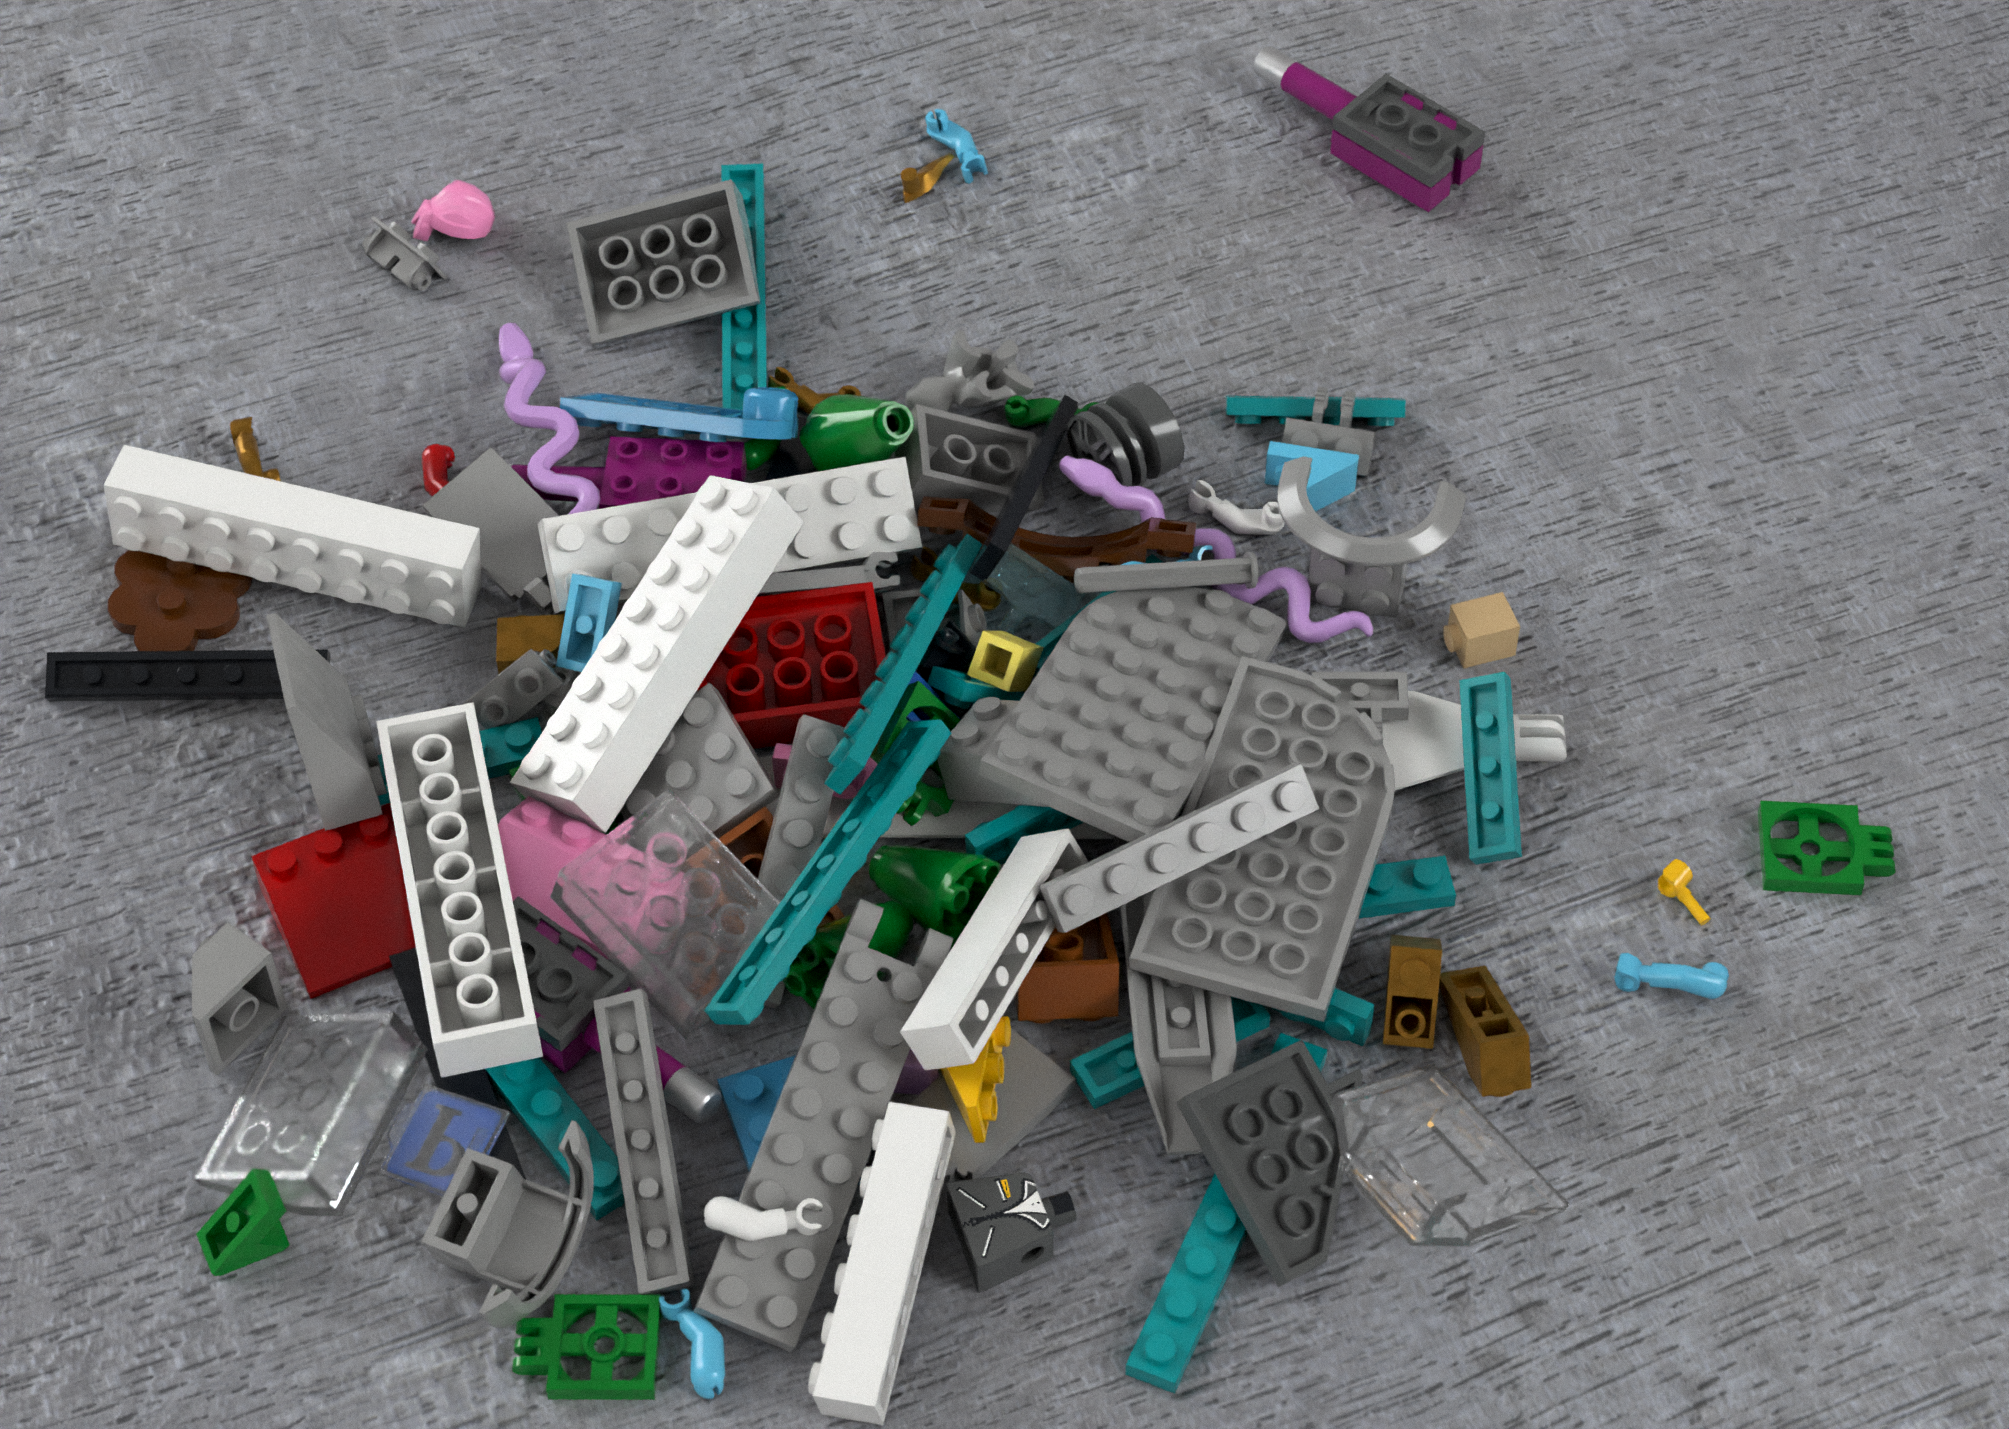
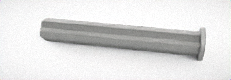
(1168, 574)

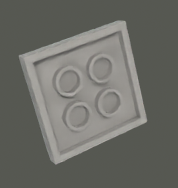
(707, 767)

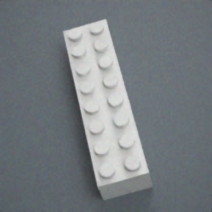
(843, 512)
(294, 536)
(658, 651)
(458, 891)

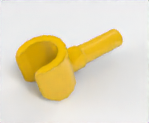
(1673, 883)

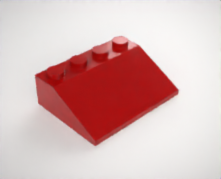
(799, 657)
(339, 901)

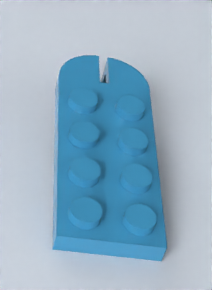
(765, 415)

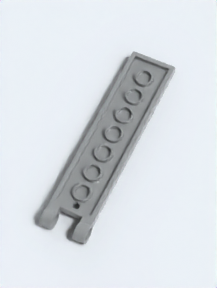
(821, 1132)

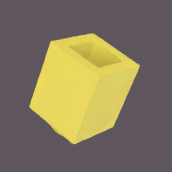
(1005, 661)

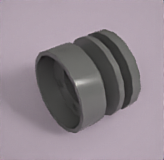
(1129, 435)

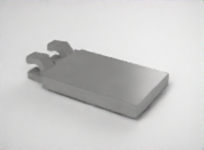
(507, 512)
(832, 577)
(1028, 1094)

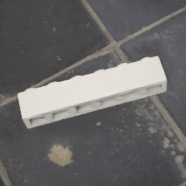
(991, 955)
(883, 1263)

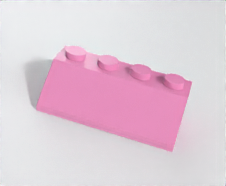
(535, 848)

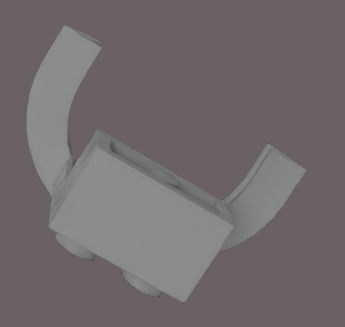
(1355, 569)
(512, 1228)

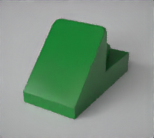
(245, 1225)

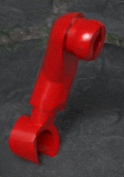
(435, 462)

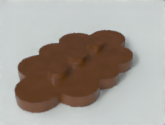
(173, 601)

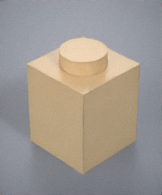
(1482, 630)

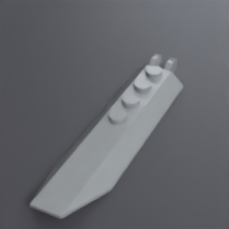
(1179, 1035)

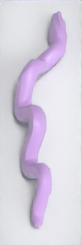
(524, 376)
(1100, 482)

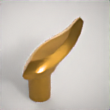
(918, 183)

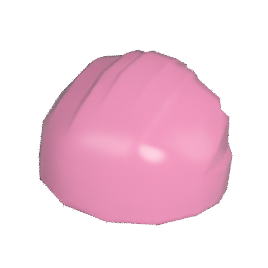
(457, 211)

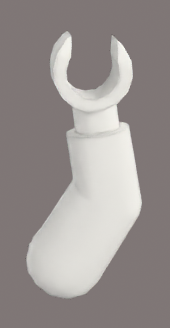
(1240, 521)
(751, 1225)

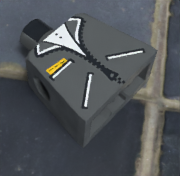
(1005, 1225)

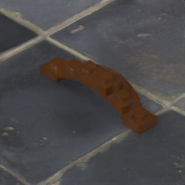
(1063, 553)

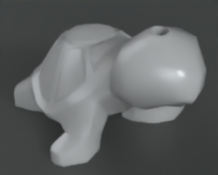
(972, 378)

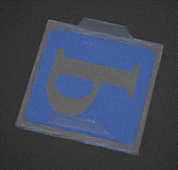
(434, 1134)

